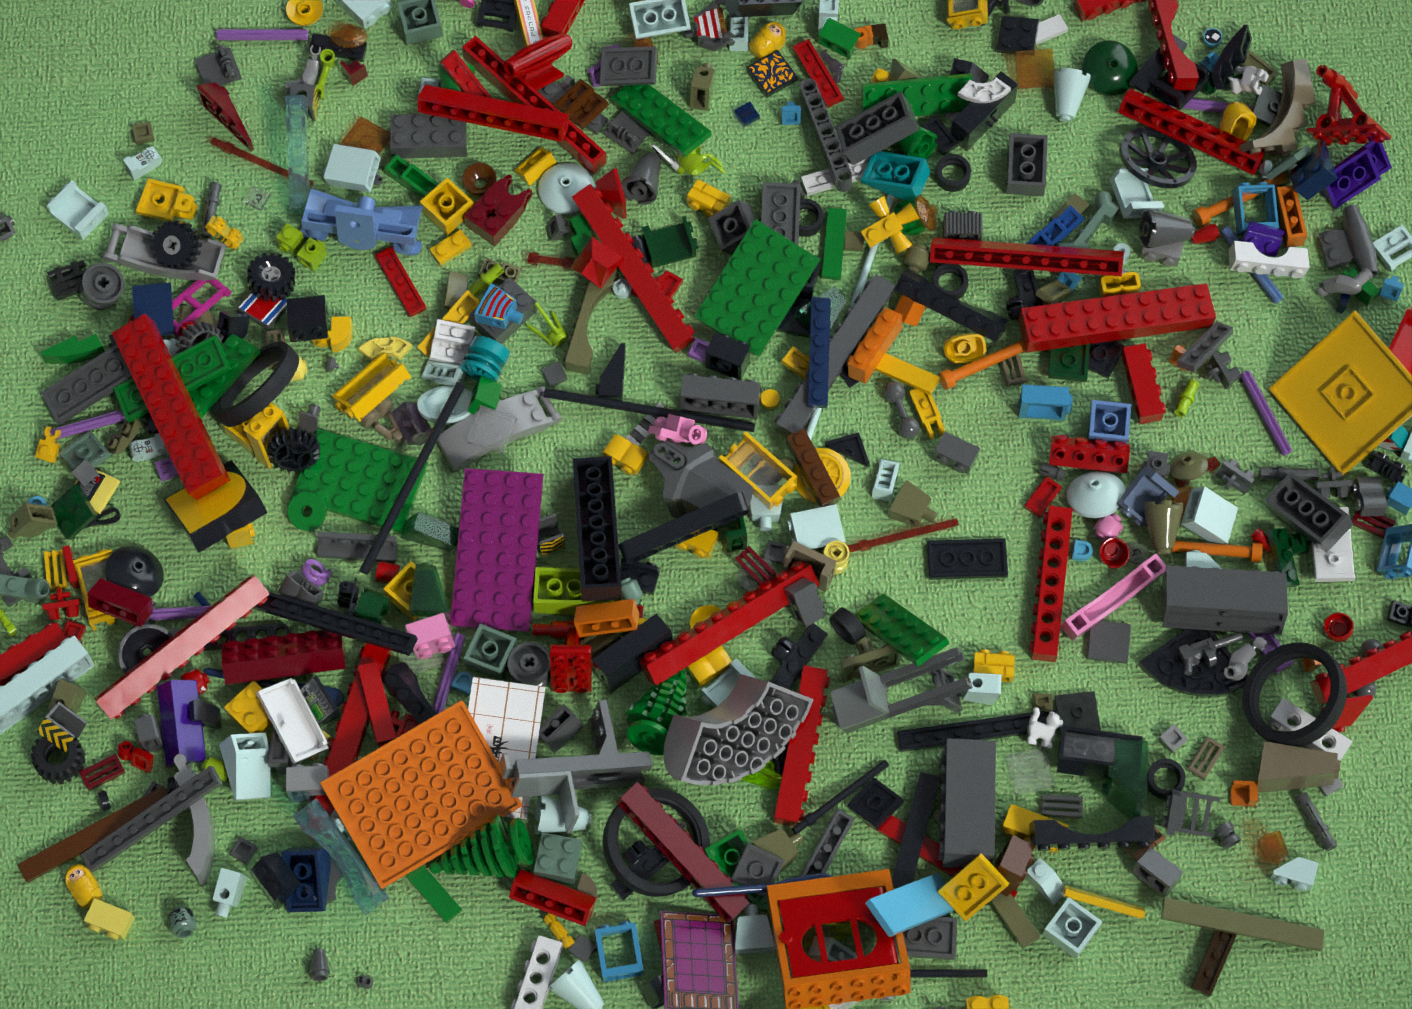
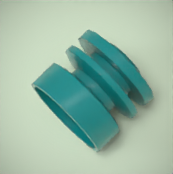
(484, 358)

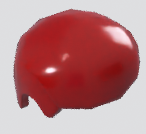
(1114, 552)
(1338, 627)

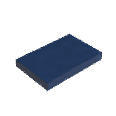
(155, 302)

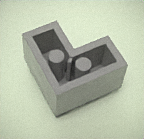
(304, 781)

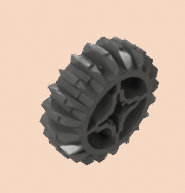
(196, 334)

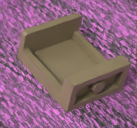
(822, 565)

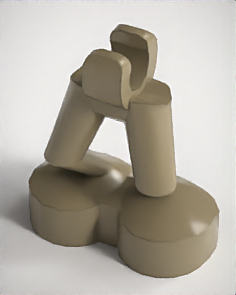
(383, 411)

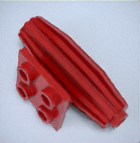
(536, 60)

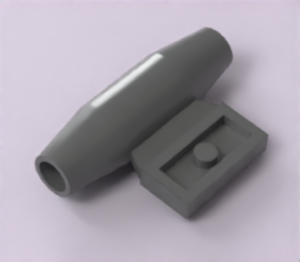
(1349, 244)

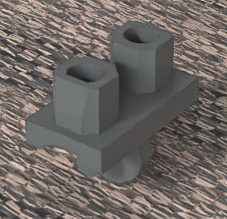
(1219, 371)
(1235, 477)
(1342, 487)

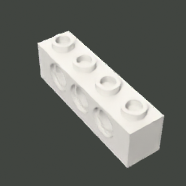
(1287, 711)
(542, 947)

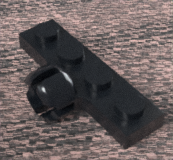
(1027, 288)
(795, 655)
(643, 865)

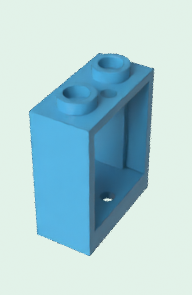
(1270, 202)
(1044, 402)
(1390, 551)
(620, 972)

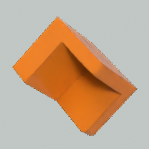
(910, 310)
(1244, 793)

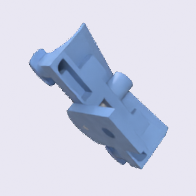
(361, 223)

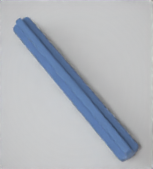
(1262, 279)

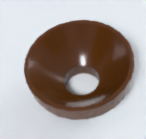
(476, 172)

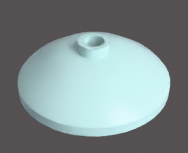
(558, 196)
(432, 402)
(1095, 494)

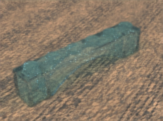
(297, 151)
(320, 826)

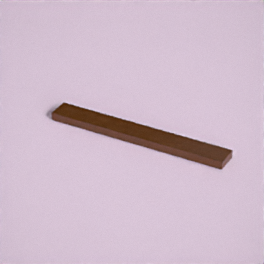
(86, 838)

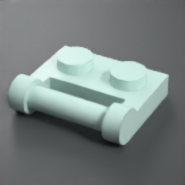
(1391, 244)

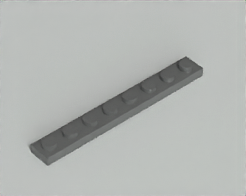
(151, 819)

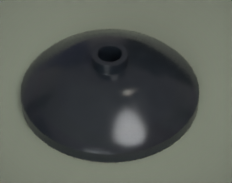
(122, 571)
(137, 640)

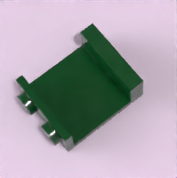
(670, 243)
(737, 539)

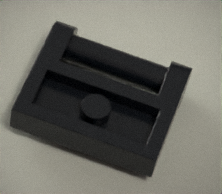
(500, 9)

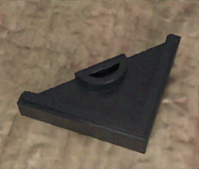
(850, 447)

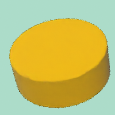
(770, 399)

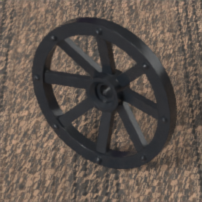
(1157, 160)

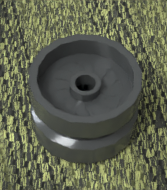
(97, 276)
(529, 664)

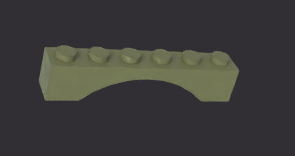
(580, 353)

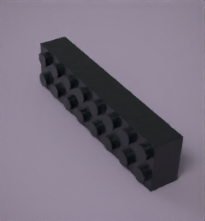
(597, 529)

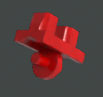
(52, 609)

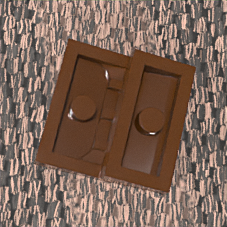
(581, 104)

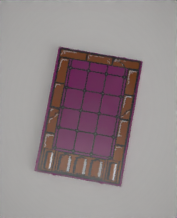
(698, 961)

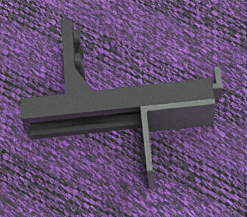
(867, 702)
(565, 774)

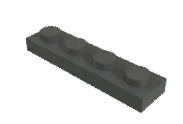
(1205, 346)

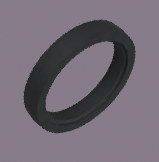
(266, 393)
(1266, 666)
(618, 866)

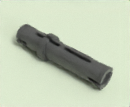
(212, 203)
(1280, 473)
(1327, 842)

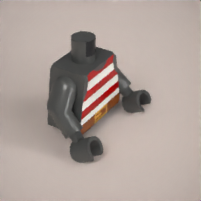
(710, 28)

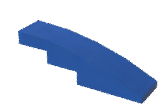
(1058, 228)

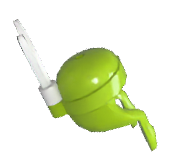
(692, 163)

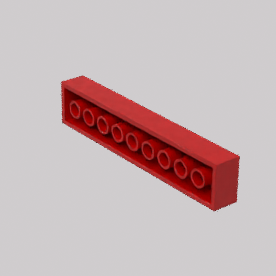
(1116, 317)
(171, 407)

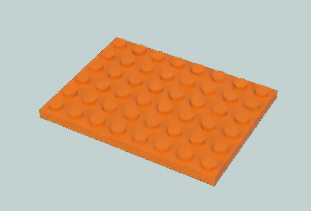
(420, 794)

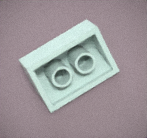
(658, 17)

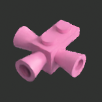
(678, 430)

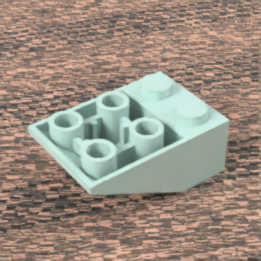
(247, 765)

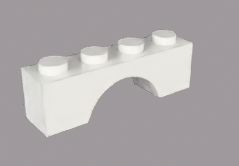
(1246, 258)

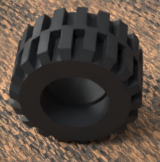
(61, 771)

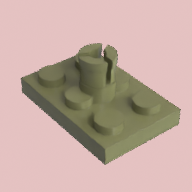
(868, 657)

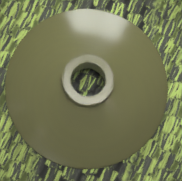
(1188, 466)

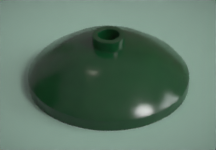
(1104, 77)

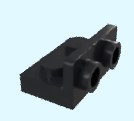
(645, 573)

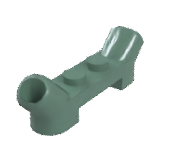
(1105, 214)
(24, 588)

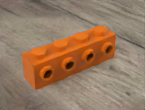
(875, 345)

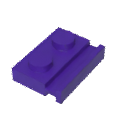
(1264, 237)

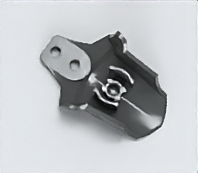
(696, 479)

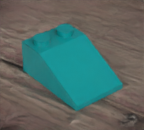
(897, 174)

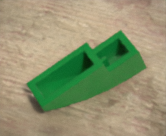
(410, 176)
(581, 233)
(73, 351)

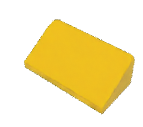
(535, 165)

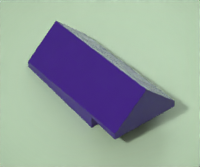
(1357, 173)
(178, 732)

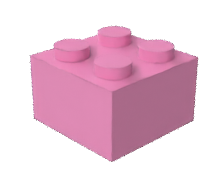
(432, 635)

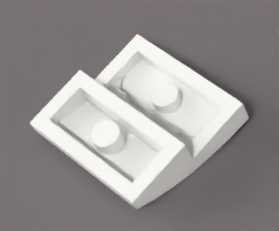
(450, 342)

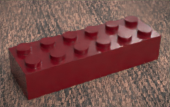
(282, 656)

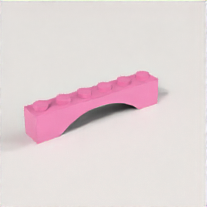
(1114, 597)

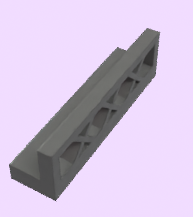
(354, 546)

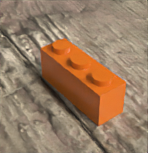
(1290, 216)
(606, 618)

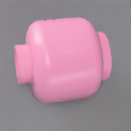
(1108, 526)

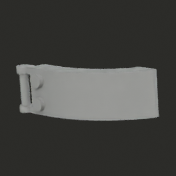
(138, 255)
(523, 406)
(204, 833)

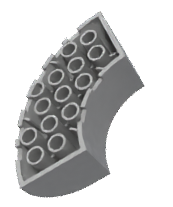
(735, 735)

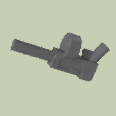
(1204, 649)

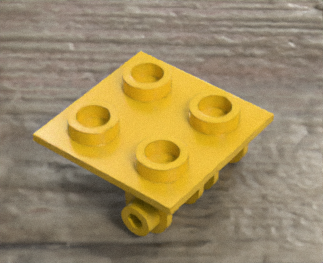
(232, 235)

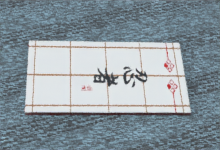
(509, 721)

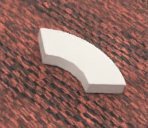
(984, 92)

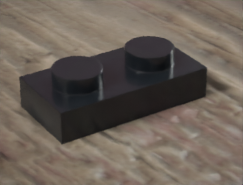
(945, 140)

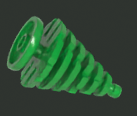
(653, 713)
(489, 851)

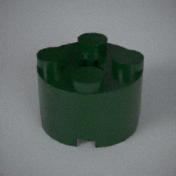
(372, 606)

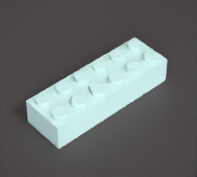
(40, 680)

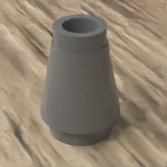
(319, 966)

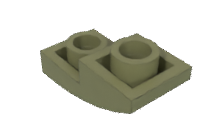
(510, 270)
(455, 288)
(119, 443)

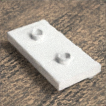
(1337, 562)
(293, 720)

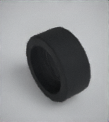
(953, 159)
(806, 231)
(954, 269)
(847, 626)
(1165, 763)

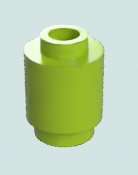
(219, 767)

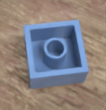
(1109, 421)

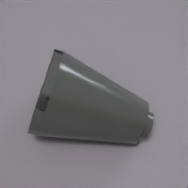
(643, 179)
(1163, 229)

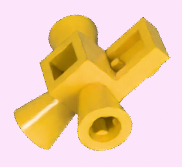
(889, 225)

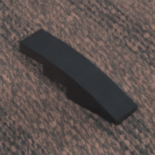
(1232, 55)
(1153, 68)

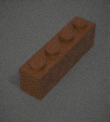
(812, 469)

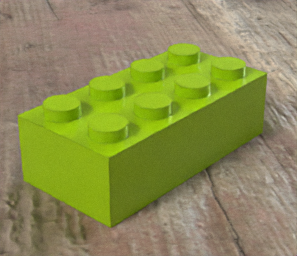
(558, 591)

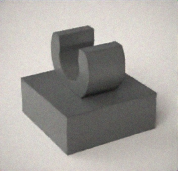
(556, 227)

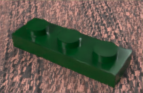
(1283, 555)

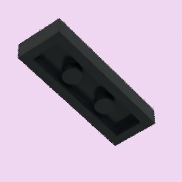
(325, 42)

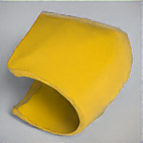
(1238, 120)

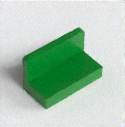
(838, 38)
(1368, 290)
(485, 393)

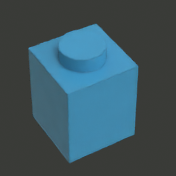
(1400, 498)

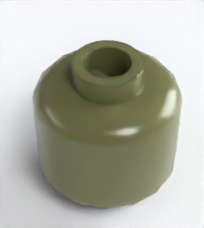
(917, 258)

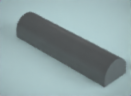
(828, 843)

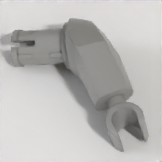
(310, 73)
(1344, 284)
(1239, 660)

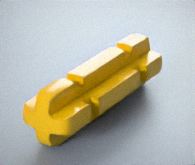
(559, 930)

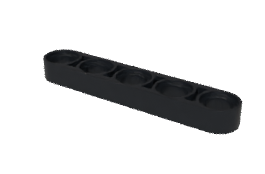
(251, 632)

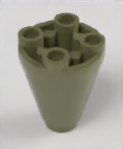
(1163, 524)

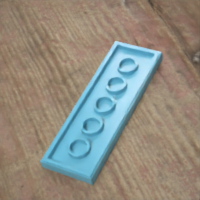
(909, 905)

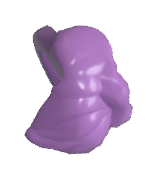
(314, 576)

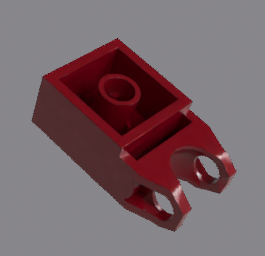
(497, 211)

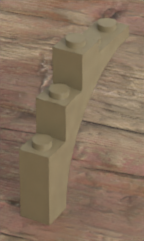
(1296, 97)

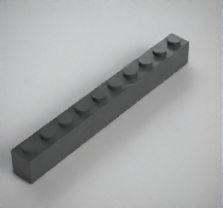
(841, 347)

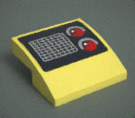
(99, 490)

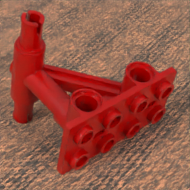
(1332, 127)
(569, 662)

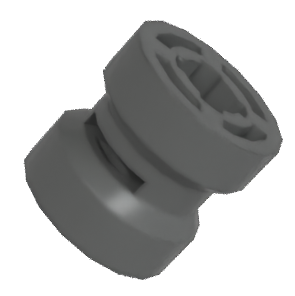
(1227, 835)

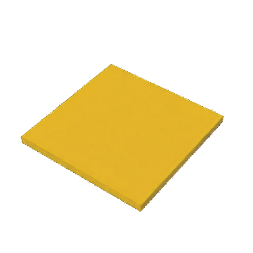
(1347, 393)

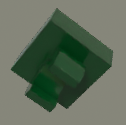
(1298, 544)

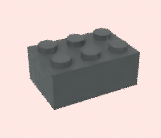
(1026, 164)
(525, 305)

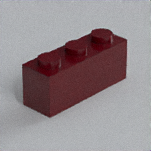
(120, 602)

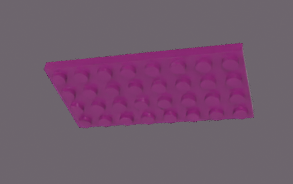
(497, 549)

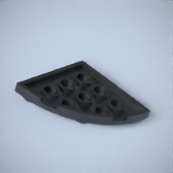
(1168, 668)

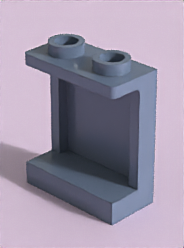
(1145, 488)

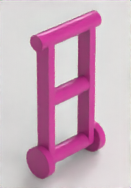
(200, 308)

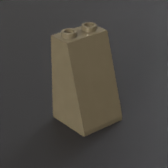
(1295, 768)

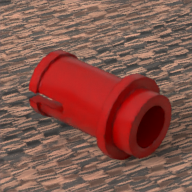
(1261, 537)

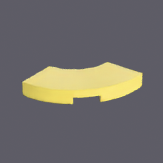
(392, 346)

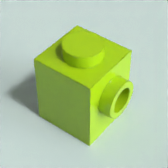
(290, 240)
(312, 254)

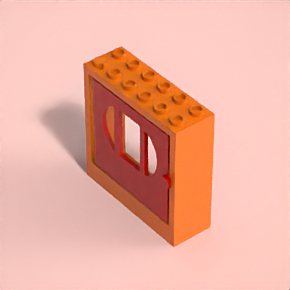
(831, 901)

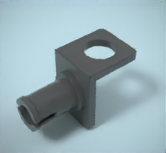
(310, 419)

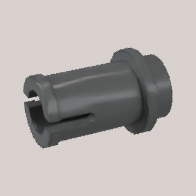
(1053, 472)

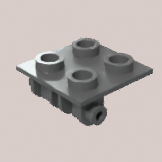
(219, 67)
(626, 132)

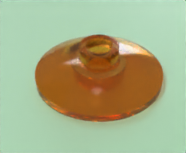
(348, 36)
(926, 212)

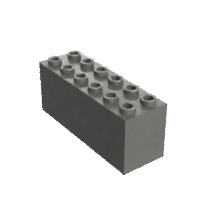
(1224, 600)
(967, 802)

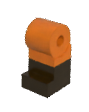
(872, 35)

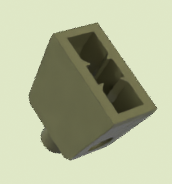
(703, 80)
(912, 506)
(31, 520)
(68, 695)
(780, 845)

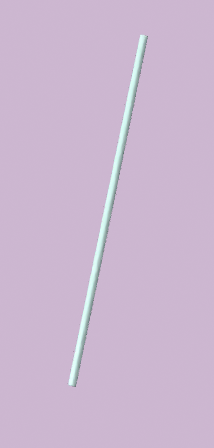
(859, 288)

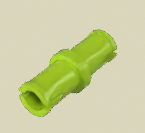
(486, 279)
(1186, 398)

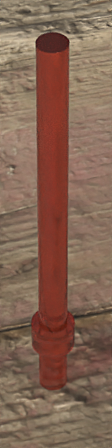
(230, 148)
(864, 545)

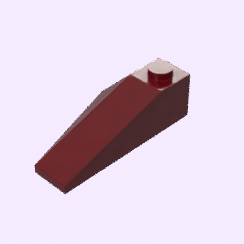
(218, 103)

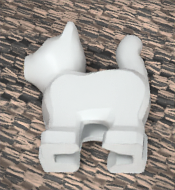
(1249, 80)
(1043, 731)

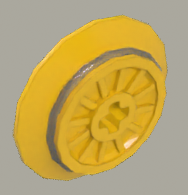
(836, 468)

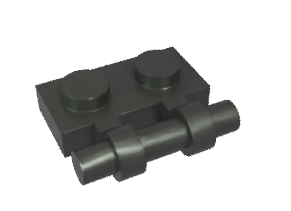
(67, 285)

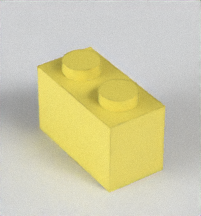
(108, 919)

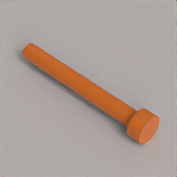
(1202, 215)
(949, 378)
(1253, 552)

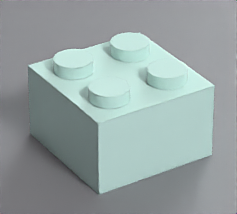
(1072, 928)

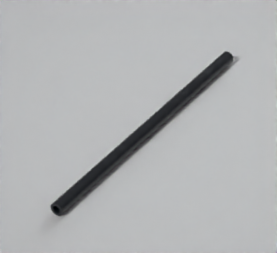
(647, 409)
(412, 478)

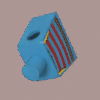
(497, 309)

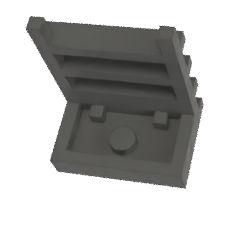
(1176, 809)

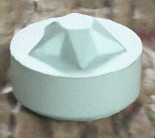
(1265, 167)
(622, 288)

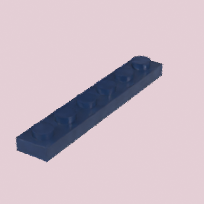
(819, 352)

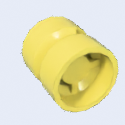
(840, 552)

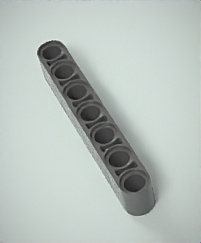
(823, 125)

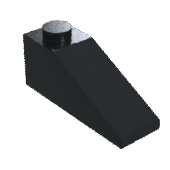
(612, 378)

